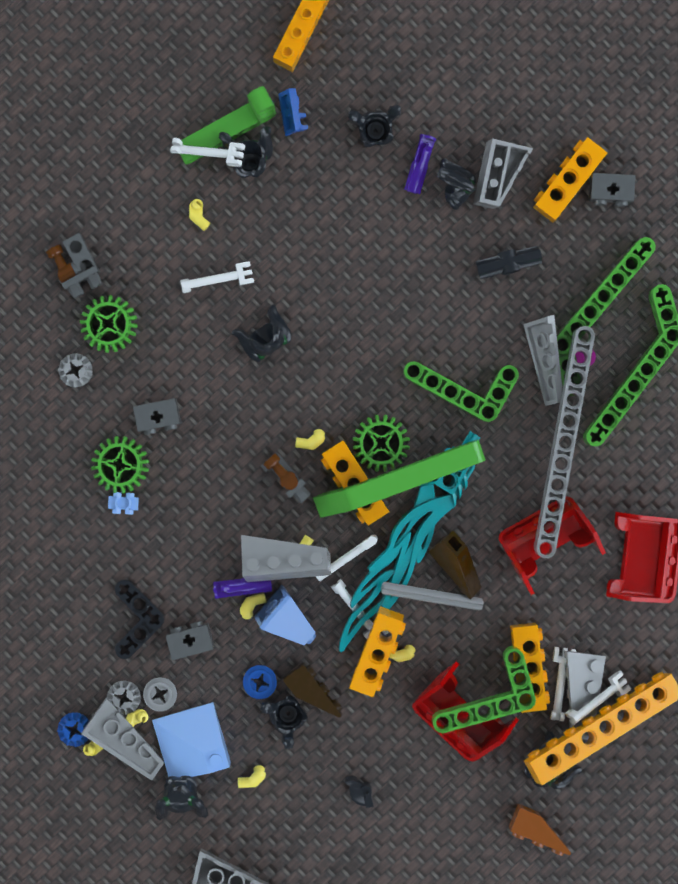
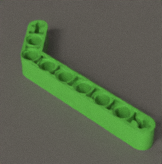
(599, 306)
(636, 374)
(399, 480)

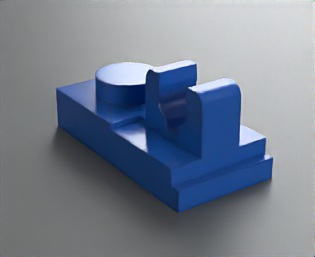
(290, 112)

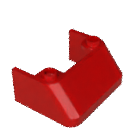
(520, 538)
(470, 741)

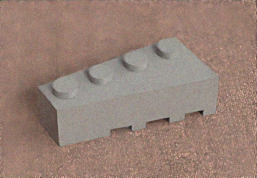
(278, 560)

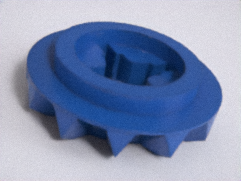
(250, 685)
(64, 732)

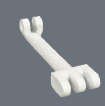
(230, 153)
(239, 274)
(364, 545)
(339, 588)
(616, 687)
(556, 713)

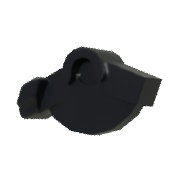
(360, 791)

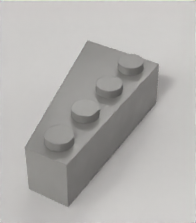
(215, 870)

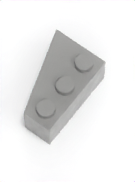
(498, 171)

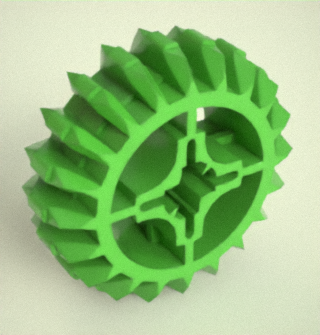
(94, 312)
(123, 455)
(394, 456)

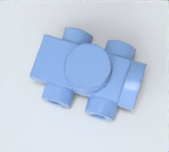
(126, 503)

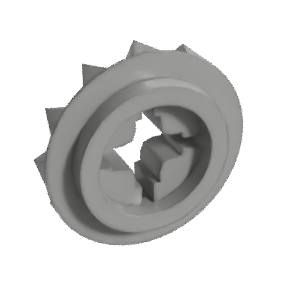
(84, 373)
(150, 691)
(132, 693)

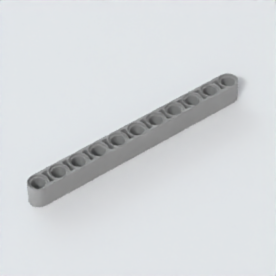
(571, 433)

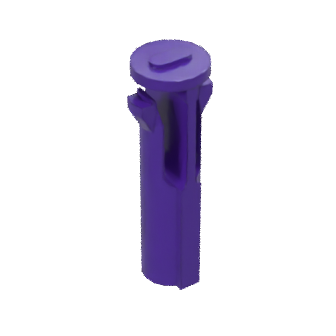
(420, 164)
(240, 587)

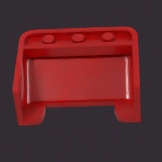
(648, 559)

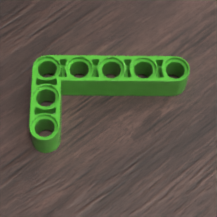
(235, 123)
(461, 392)
(492, 701)

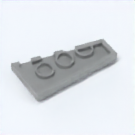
(545, 355)
(584, 681)
(117, 736)

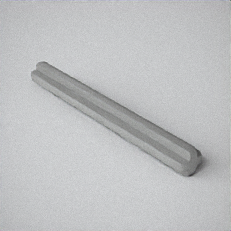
(431, 596)

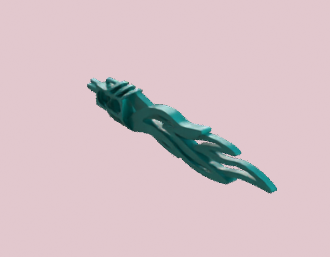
(406, 553)

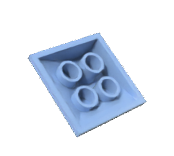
(192, 742)

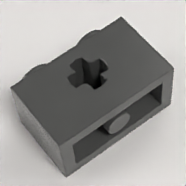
(622, 183)
(145, 413)
(202, 643)

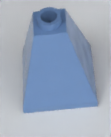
(284, 618)

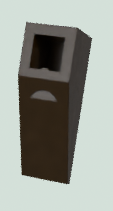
(456, 561)
(307, 688)

